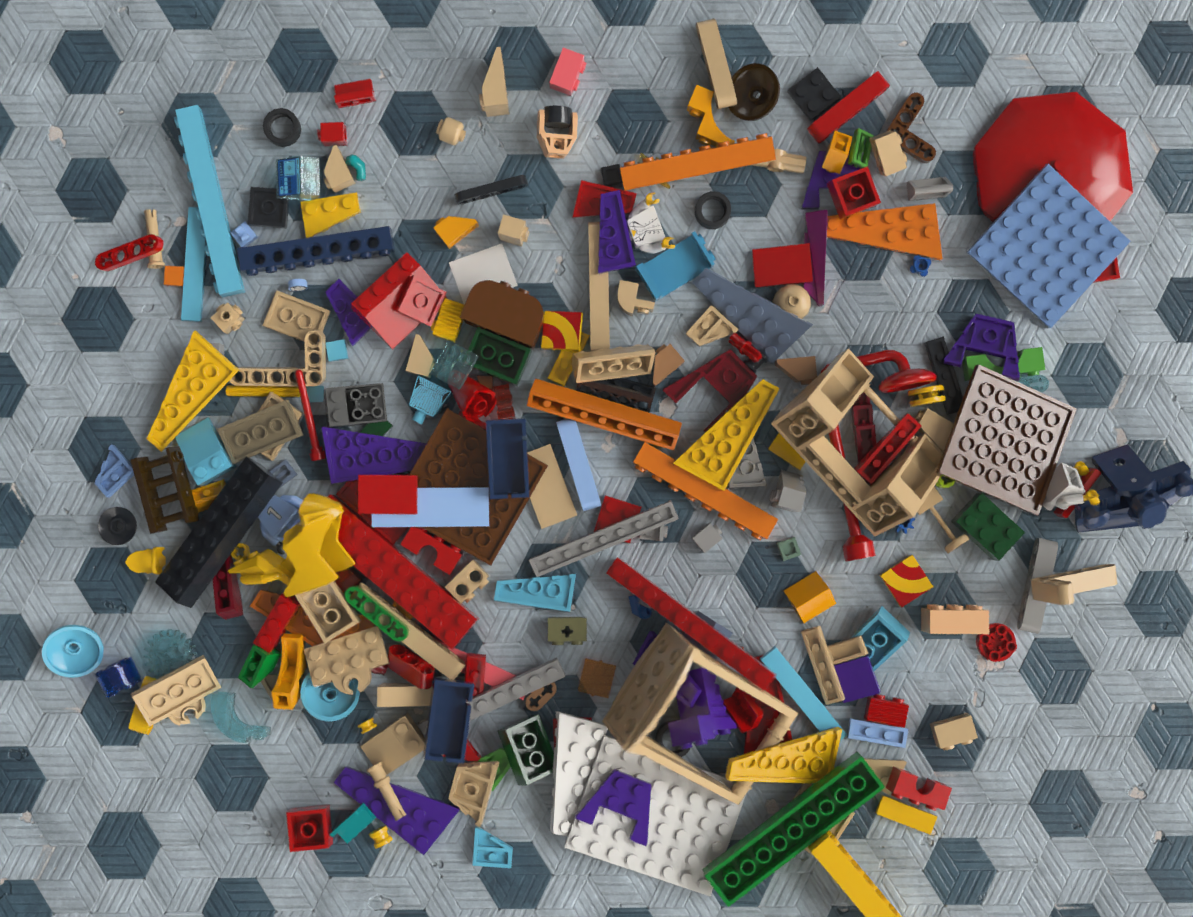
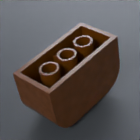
(504, 312)

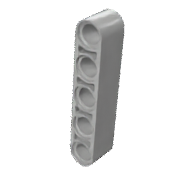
(1041, 565)

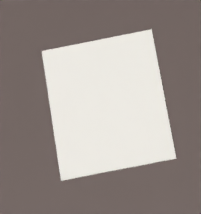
(481, 266)

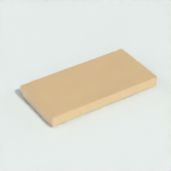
(551, 496)

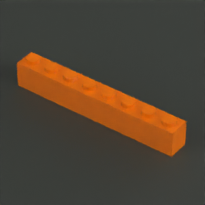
(697, 163)
(604, 414)
(725, 502)

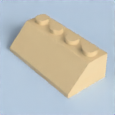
(612, 363)

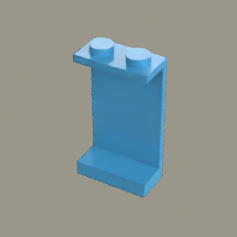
(676, 266)

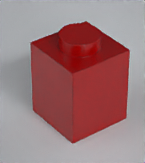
(332, 134)

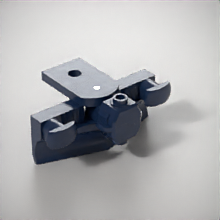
(1134, 492)

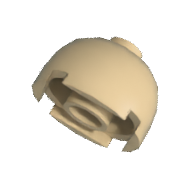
(793, 300)

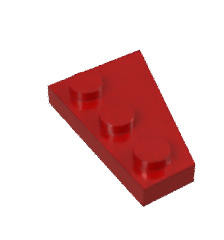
(590, 196)

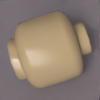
(451, 131)

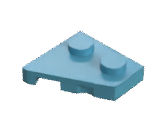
(490, 850)

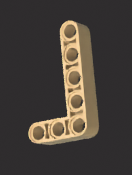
(287, 372)
(1062, 586)

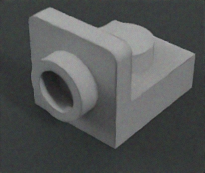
(655, 534)

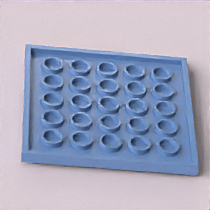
(1048, 246)

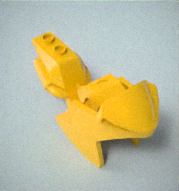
(310, 549)

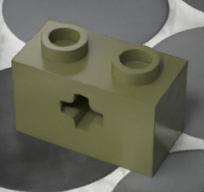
(557, 624)

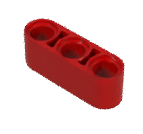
(410, 667)

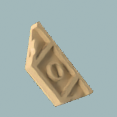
(473, 788)

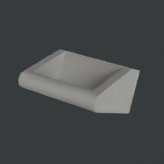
(929, 188)

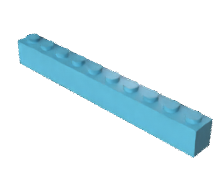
(209, 200)

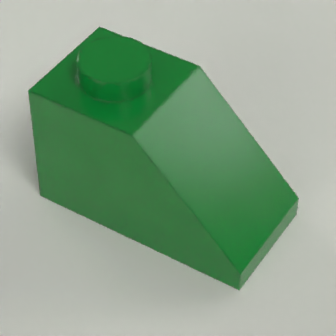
(258, 665)

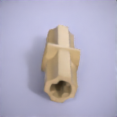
(785, 162)

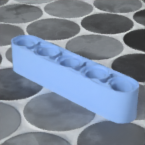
(578, 464)

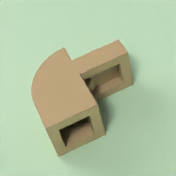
(627, 299)

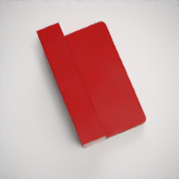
(354, 93)

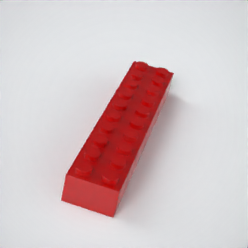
(404, 579)

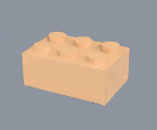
(954, 619)

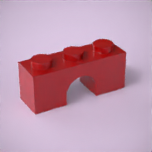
(447, 555)
(274, 626)
(933, 793)

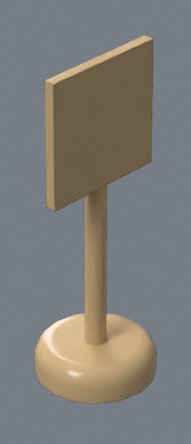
(931, 500)

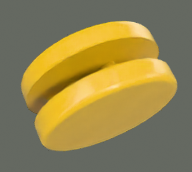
(926, 395)

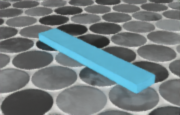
(194, 269)
(800, 691)

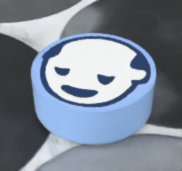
(297, 285)

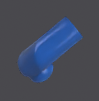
(638, 609)

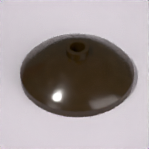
(749, 82)

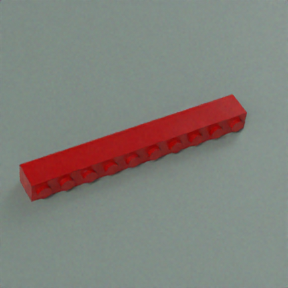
(691, 624)

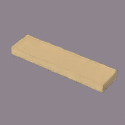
(822, 665)

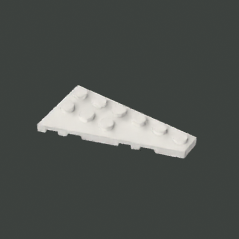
(573, 759)

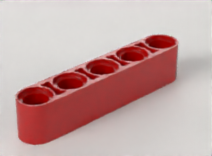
(848, 107)

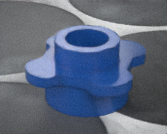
(925, 265)

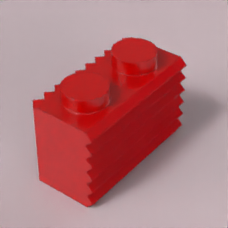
(886, 711)

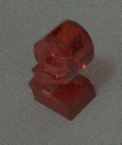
(504, 402)

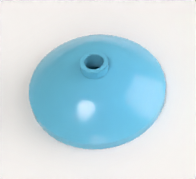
(72, 660)
(327, 709)

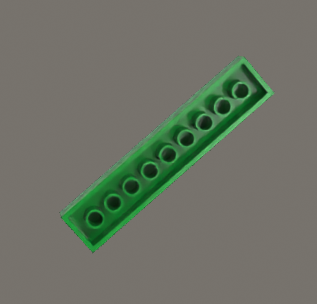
(793, 828)

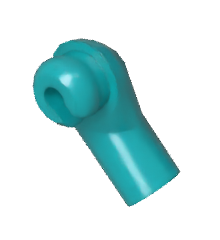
(359, 165)

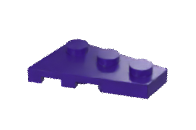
(341, 299)

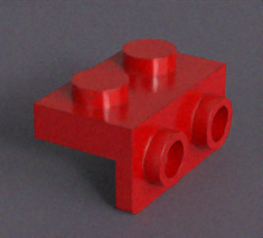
(743, 710)

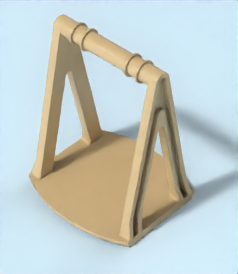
(652, 688)

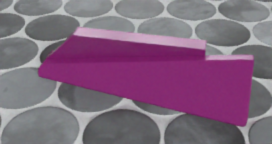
(816, 236)

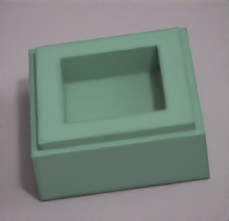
(788, 548)

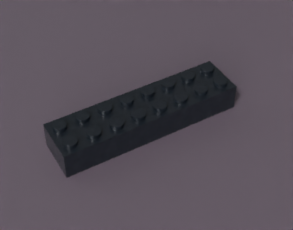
(218, 532)

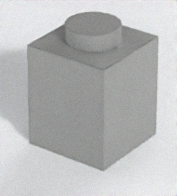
(707, 537)

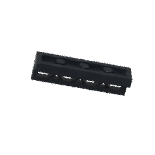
(622, 387)

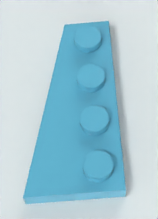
(538, 592)

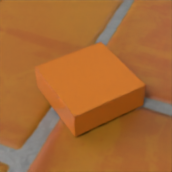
(174, 276)

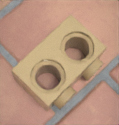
(464, 578)

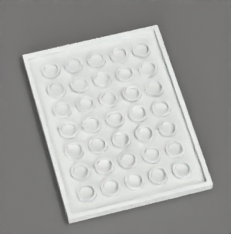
(685, 822)

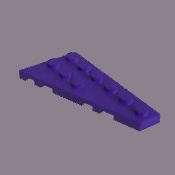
(362, 453)
(424, 818)

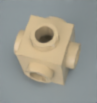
(228, 317)

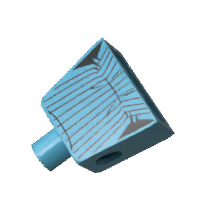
(428, 399)

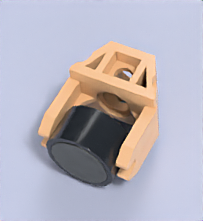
(556, 117)

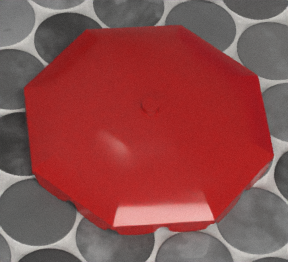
(1059, 132)

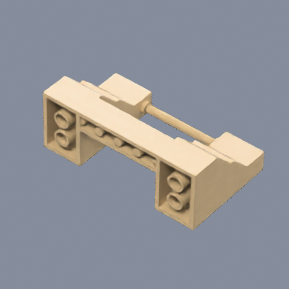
(819, 409)

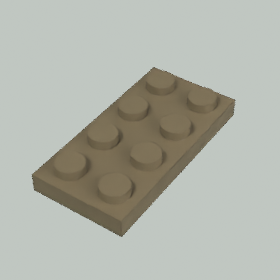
(260, 431)

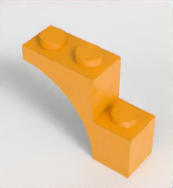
(699, 107)
(293, 664)

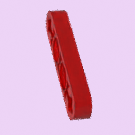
(128, 250)

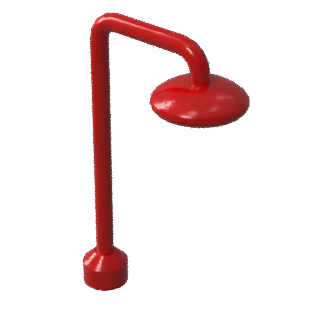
(858, 545)

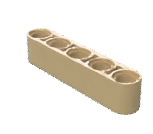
(716, 63)

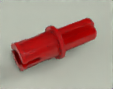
(745, 347)

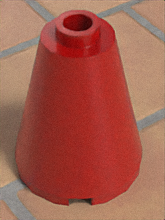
(474, 399)

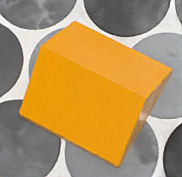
(810, 596)

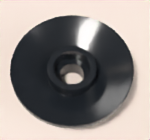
(108, 525)

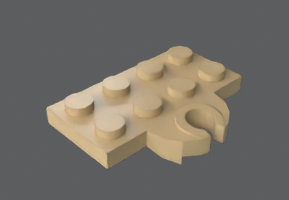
(347, 659)
(177, 693)

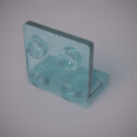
(454, 365)

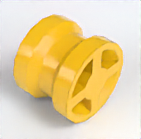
(380, 836)

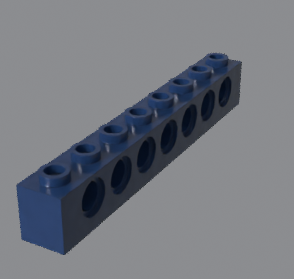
(249, 255)

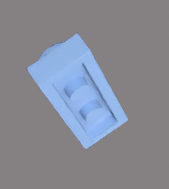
(877, 733)

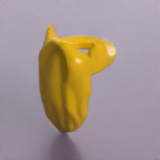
(147, 561)

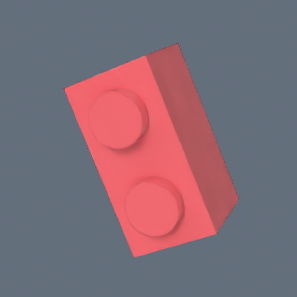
(567, 72)

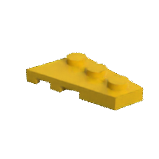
(328, 211)

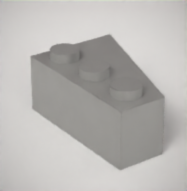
(789, 492)

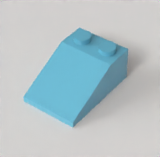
(204, 452)
(882, 636)

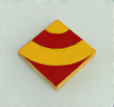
(562, 330)
(906, 581)

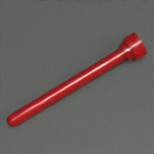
(316, 451)

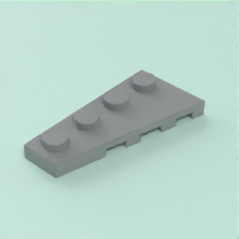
(749, 471)

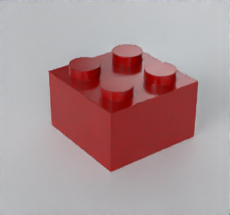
(853, 192)
(309, 828)

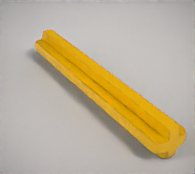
(262, 391)

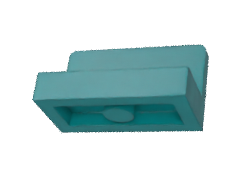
(354, 823)

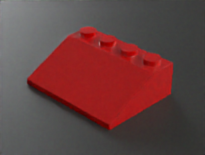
(379, 301)

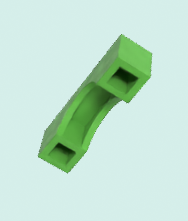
(1030, 362)

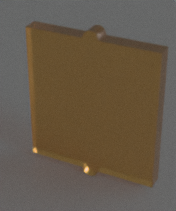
(596, 678)

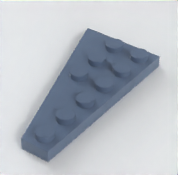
(757, 319)

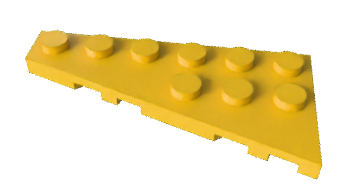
(195, 383)
(789, 762)

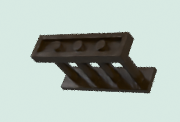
(149, 495)

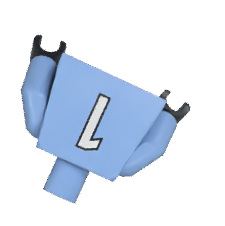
(278, 517)

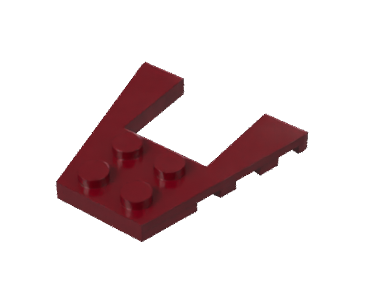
(725, 373)

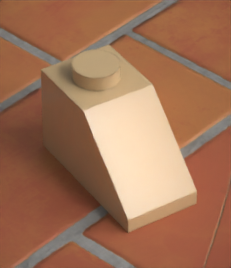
(337, 172)
(420, 358)

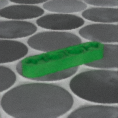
(375, 615)

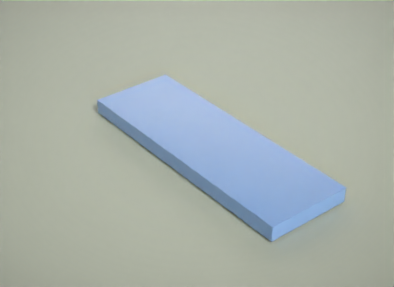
(443, 509)

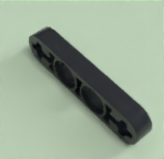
(491, 189)

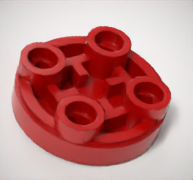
(997, 644)

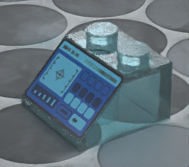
(298, 178)

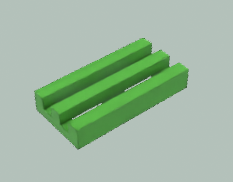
(858, 147)

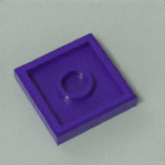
(857, 678)

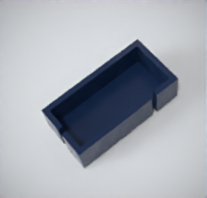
(507, 458)
(448, 720)

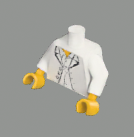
(646, 228)
(1067, 487)

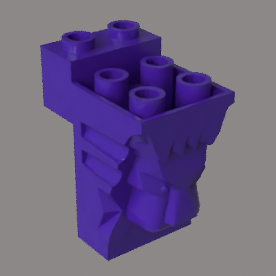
(706, 716)

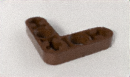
(902, 129)

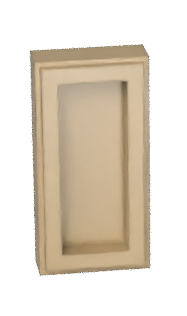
(847, 650)

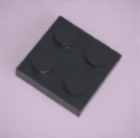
(814, 94)
(267, 209)

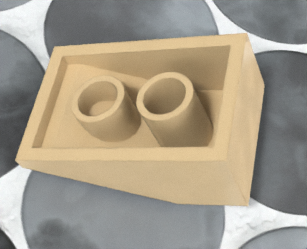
(494, 91)
(328, 610)
(395, 744)

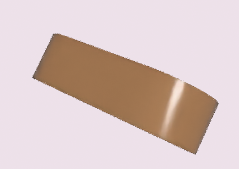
(544, 698)

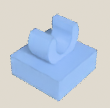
(244, 234)

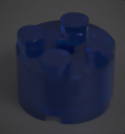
(118, 675)

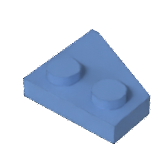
(114, 472)

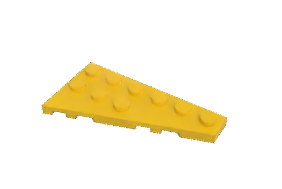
(724, 444)

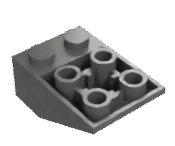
(355, 405)

